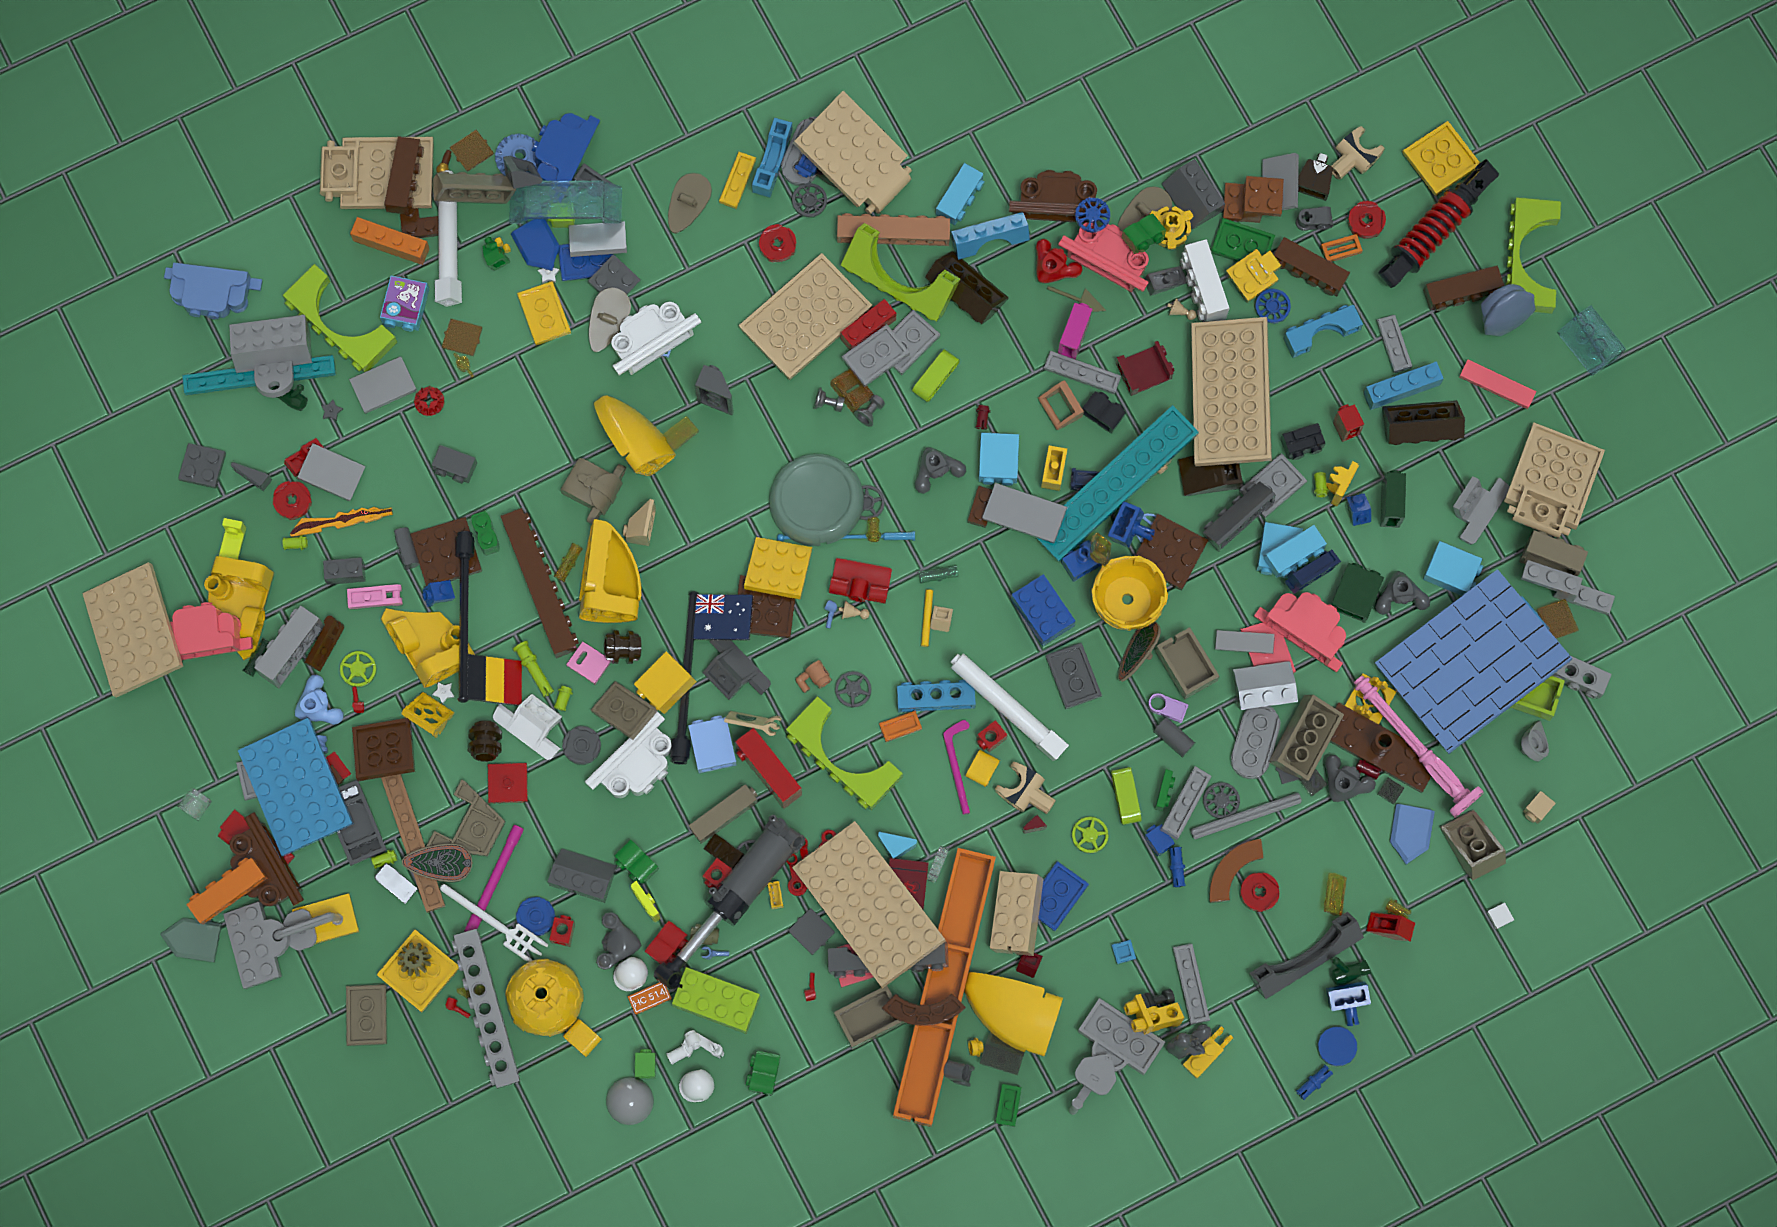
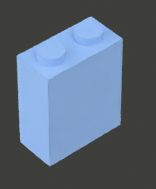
(712, 744)

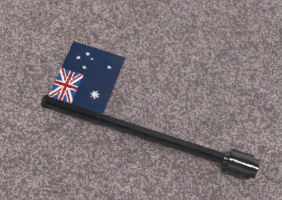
(709, 619)

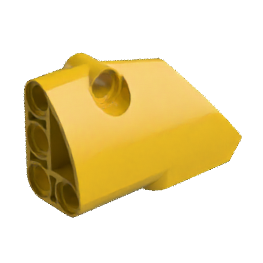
(241, 593)
(426, 643)

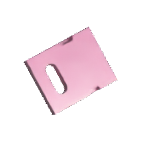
(592, 666)

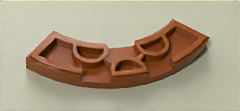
(1230, 866)

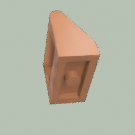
(1070, 400)

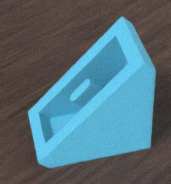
(896, 845)

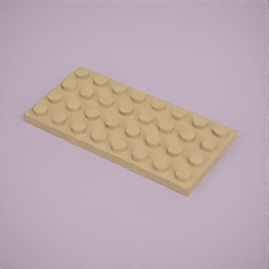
(1231, 391)
(869, 904)

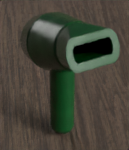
(294, 398)
(1347, 973)

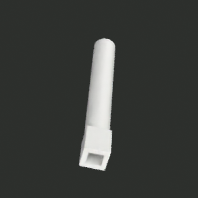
(448, 287)
(1045, 739)

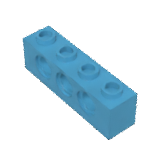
(927, 703)

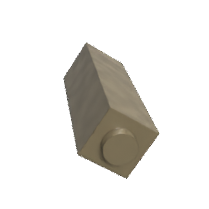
(723, 813)

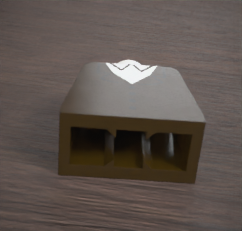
(1316, 178)

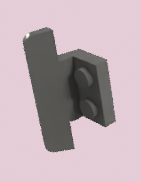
(733, 670)

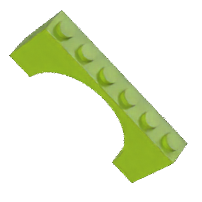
(1526, 217)
(864, 261)
(362, 350)
(867, 787)

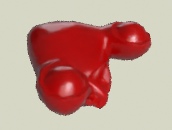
(1052, 264)

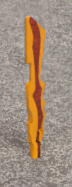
(341, 520)

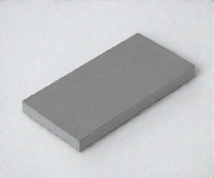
(1024, 513)

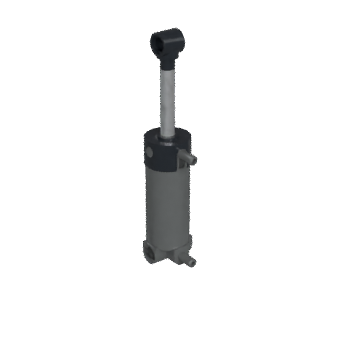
(738, 890)

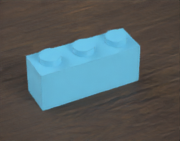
(960, 194)
(1295, 552)

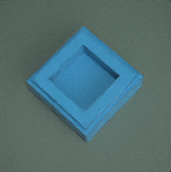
(1123, 952)

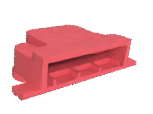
(1108, 256)
(1308, 625)
(207, 632)

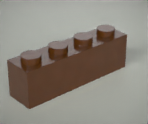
(403, 175)
(1311, 267)
(1462, 288)

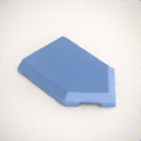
(1411, 831)

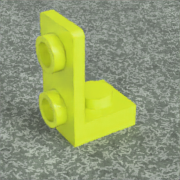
(232, 538)

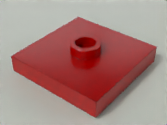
(507, 783)

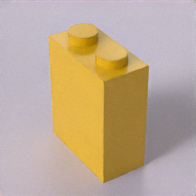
(664, 683)

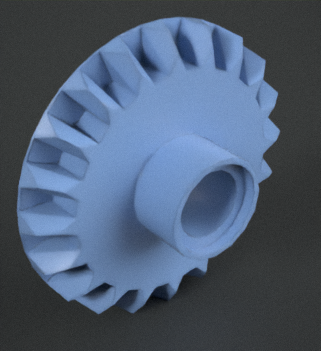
(515, 144)

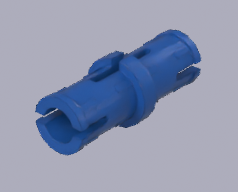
(1177, 867)
(1314, 1082)

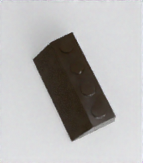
(973, 292)
(1423, 422)

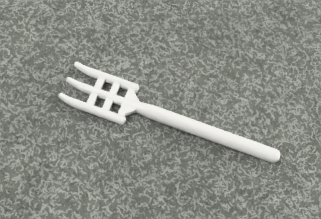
(510, 933)

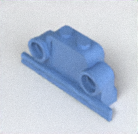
(210, 289)

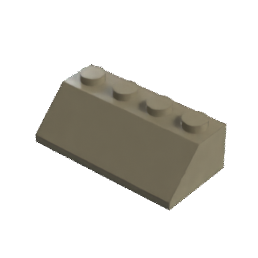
(472, 188)
(1306, 737)

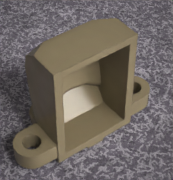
(593, 487)

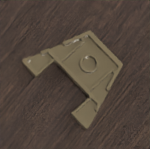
(479, 827)

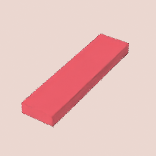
(1497, 384)

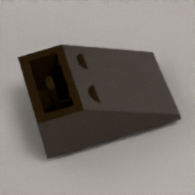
(1208, 478)

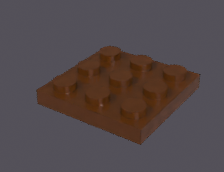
(1172, 550)
(437, 552)
(770, 613)
(383, 749)

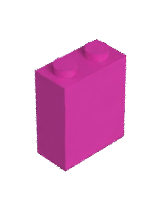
(1075, 330)

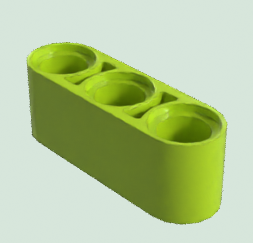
(935, 375)
(1126, 796)

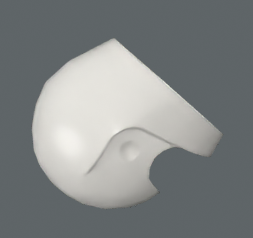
(630, 974)
(696, 1086)

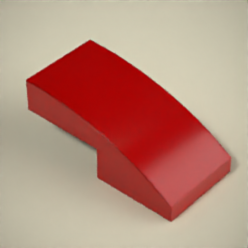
(296, 461)

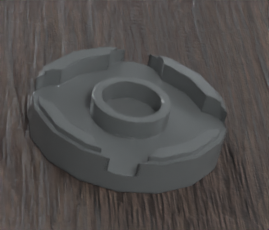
(581, 745)

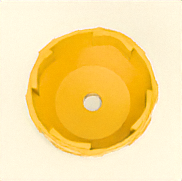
(1134, 578)
(555, 1011)

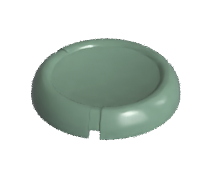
(816, 499)

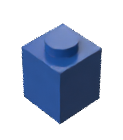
(1158, 840)

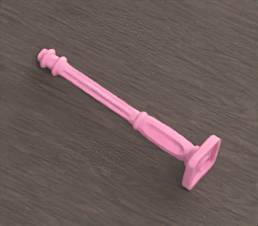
(1434, 765)

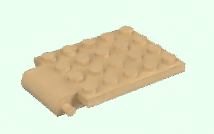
(855, 154)
(362, 170)
(1552, 481)

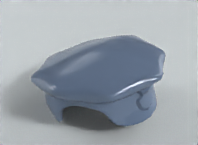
(1506, 309)

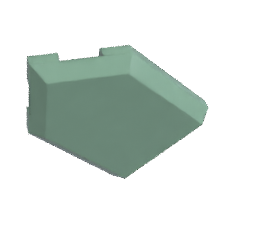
(193, 940)

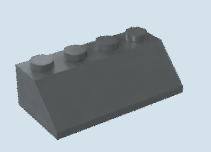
(1239, 516)

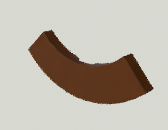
(923, 1015)

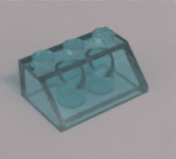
(1591, 340)

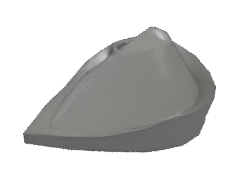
(1535, 743)

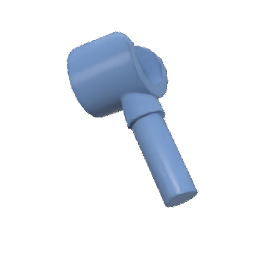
(831, 607)
(714, 953)

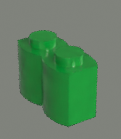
(1144, 233)
(485, 533)
(635, 862)
(764, 1073)

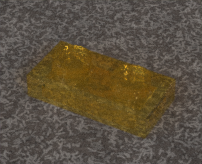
(680, 433)
(1100, 549)
(1335, 894)

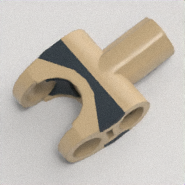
(1355, 155)
(1027, 791)

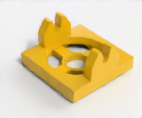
(1341, 481)
(423, 702)
(1363, 710)

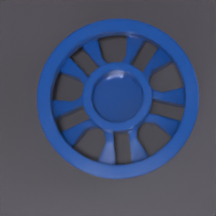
(1092, 214)
(1273, 305)

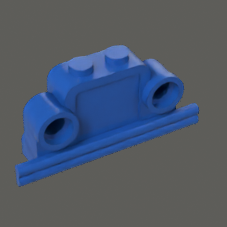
(563, 146)

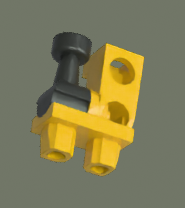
(1149, 1016)

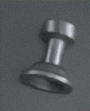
(821, 399)
(865, 415)

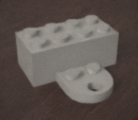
(271, 351)

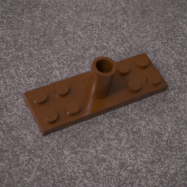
(1362, 738)

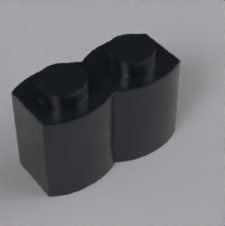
(1104, 412)

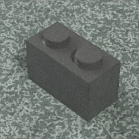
(454, 464)
(344, 571)

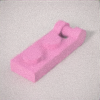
(374, 596)

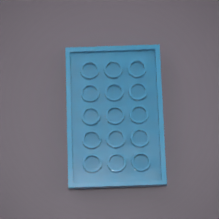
(295, 787)

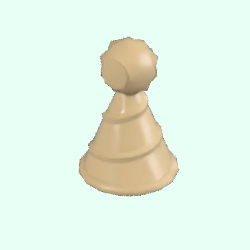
(1178, 309)
(851, 611)

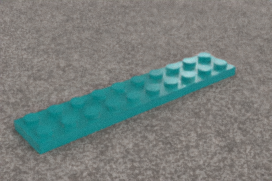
(1121, 479)

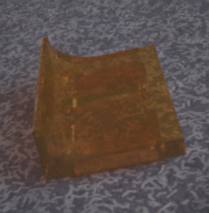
(856, 397)

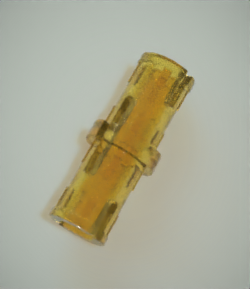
(568, 562)

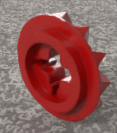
(434, 407)

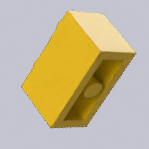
(1054, 468)

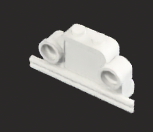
(651, 335)
(635, 763)

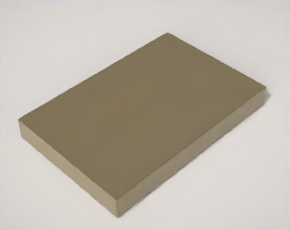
(624, 710)
(366, 1015)

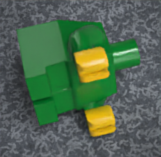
(494, 255)

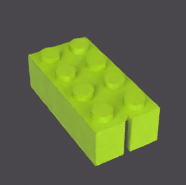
(1539, 700)
(716, 1000)

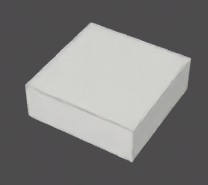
(1500, 915)

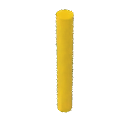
(927, 618)

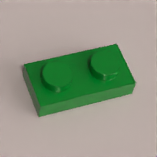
(1163, 798)
(1008, 1105)

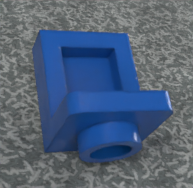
(806, 167)
(1359, 509)
(438, 592)

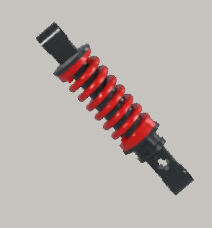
(1436, 224)

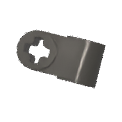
(1317, 218)
(958, 1072)

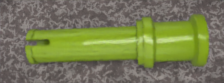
(529, 661)

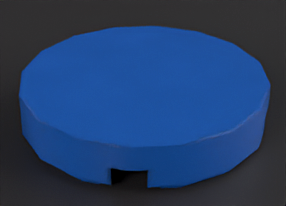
(536, 915)
(1337, 1046)

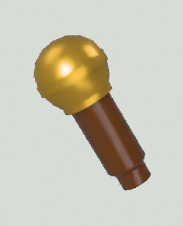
(445, 162)

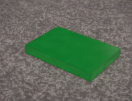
(1239, 240)

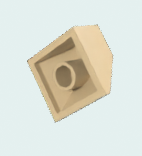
(641, 525)

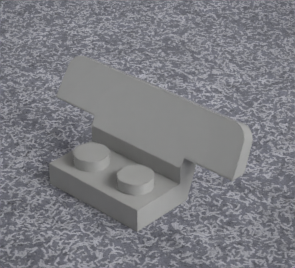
(1478, 506)

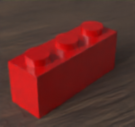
(868, 324)

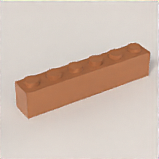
(897, 230)

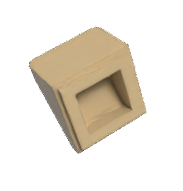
(941, 619)

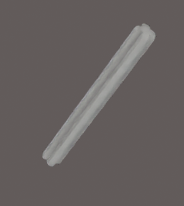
(1246, 815)

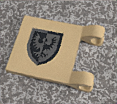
(753, 721)

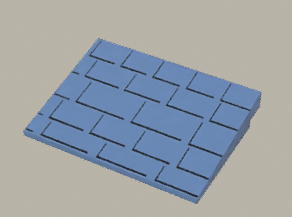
(1473, 661)

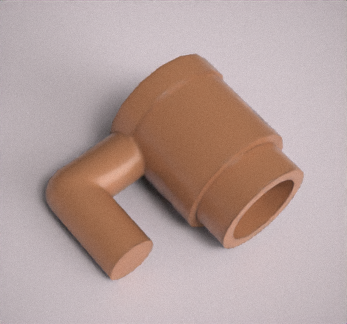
(818, 675)

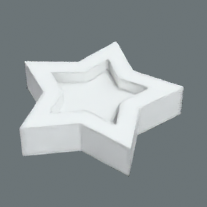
(548, 275)
(443, 692)

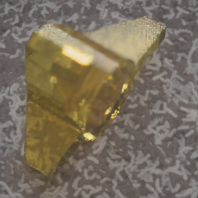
(463, 364)
(479, 990)

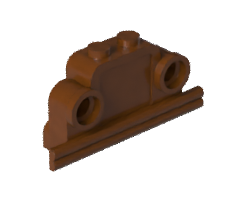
(1054, 196)
(260, 845)

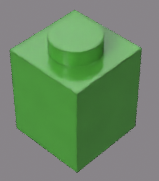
(645, 1064)

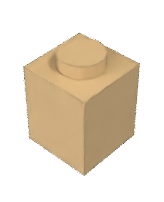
(1538, 807)

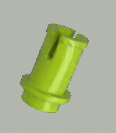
(1320, 485)
(295, 543)
(563, 698)
(382, 859)

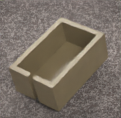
(1554, 553)
(1187, 663)
(866, 1019)

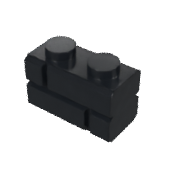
(1303, 441)

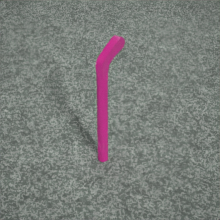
(948, 734)

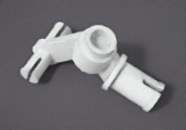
(692, 1042)

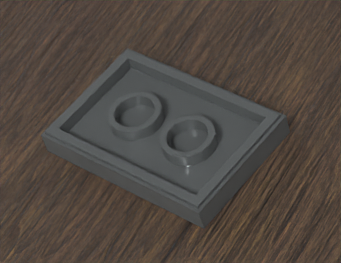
(1073, 676)

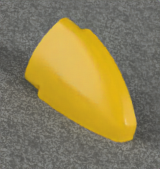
(634, 435)
(609, 578)
(1014, 1010)

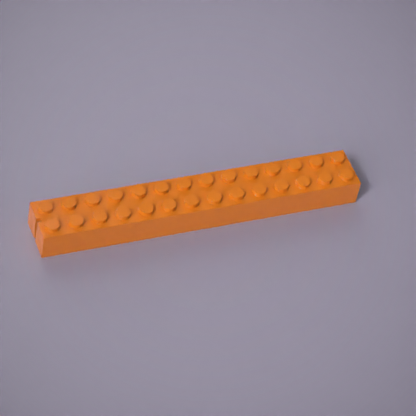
(932, 1043)

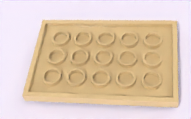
(805, 316)
(132, 630)

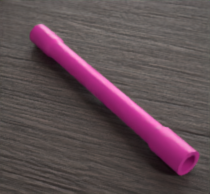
(511, 842)

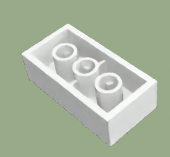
(1204, 282)

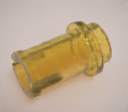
(873, 529)
(1397, 909)

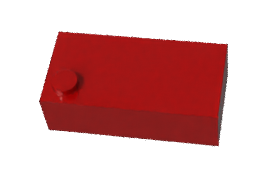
(768, 768)

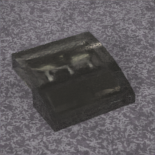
(1001, 1056)

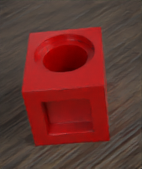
(993, 728)
(718, 866)
(562, 939)

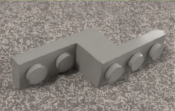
(1567, 587)

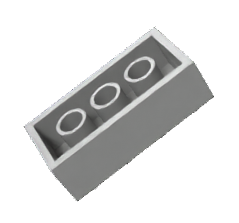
(289, 646)

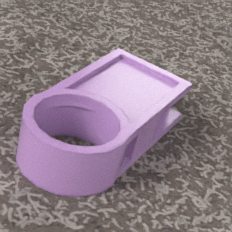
(1173, 708)

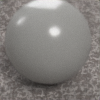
(629, 1101)

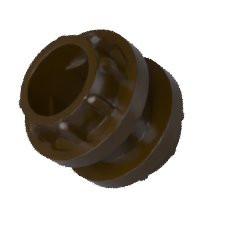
(622, 647)
(484, 741)

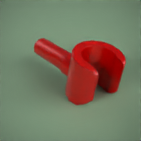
(358, 707)
(811, 994)
(451, 1005)

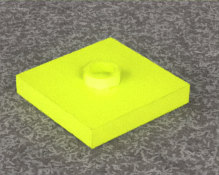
(646, 901)

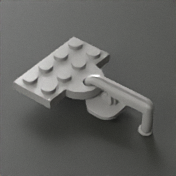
(256, 939)
(1112, 1050)

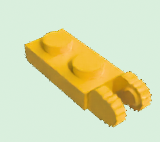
(1198, 1064)

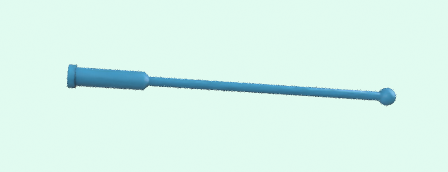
(886, 536)

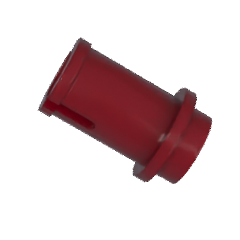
(982, 417)
(1368, 769)

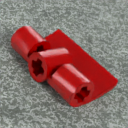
(860, 581)

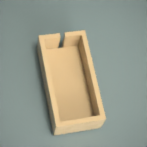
(1016, 913)

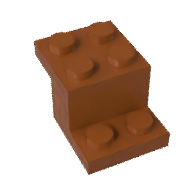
(1253, 199)

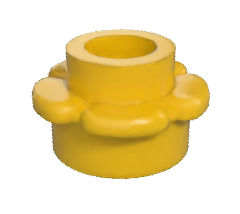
(975, 1047)

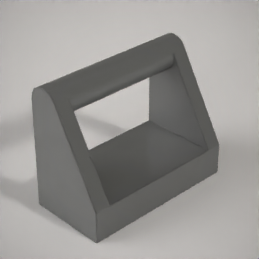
(516, 172)

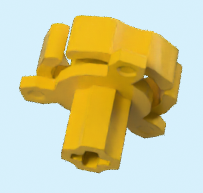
(1179, 221)

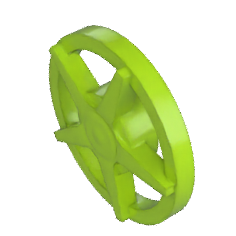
(358, 669)
(1090, 835)

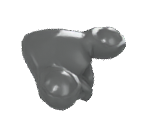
(935, 465)
(1401, 590)
(1345, 782)
(619, 942)
(1187, 1044)

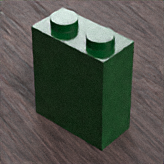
(1393, 499)
(1357, 592)

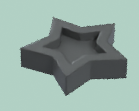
(331, 410)

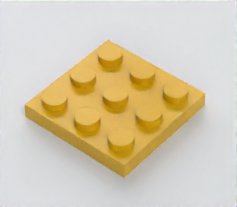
(1441, 158)
(778, 568)
(424, 988)

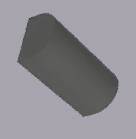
(406, 548)
(1174, 737)

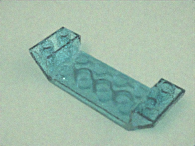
(567, 201)

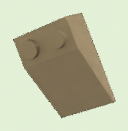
(1474, 845)

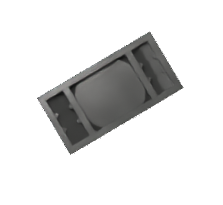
(363, 837)

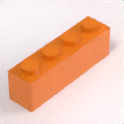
(389, 241)
(226, 891)

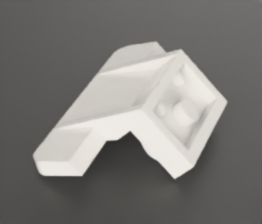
(531, 724)

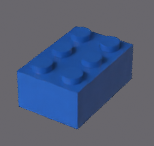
(1043, 610)

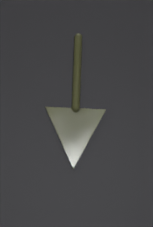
(1086, 298)

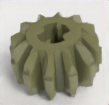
(419, 953)

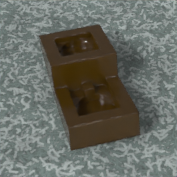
(724, 851)

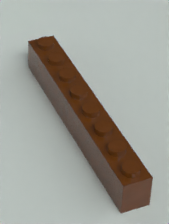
(539, 583)

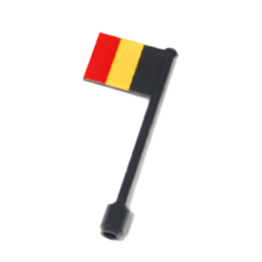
(482, 676)

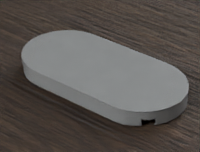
(793, 157)
(1255, 742)

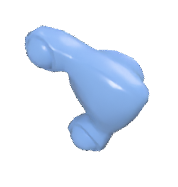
(314, 703)

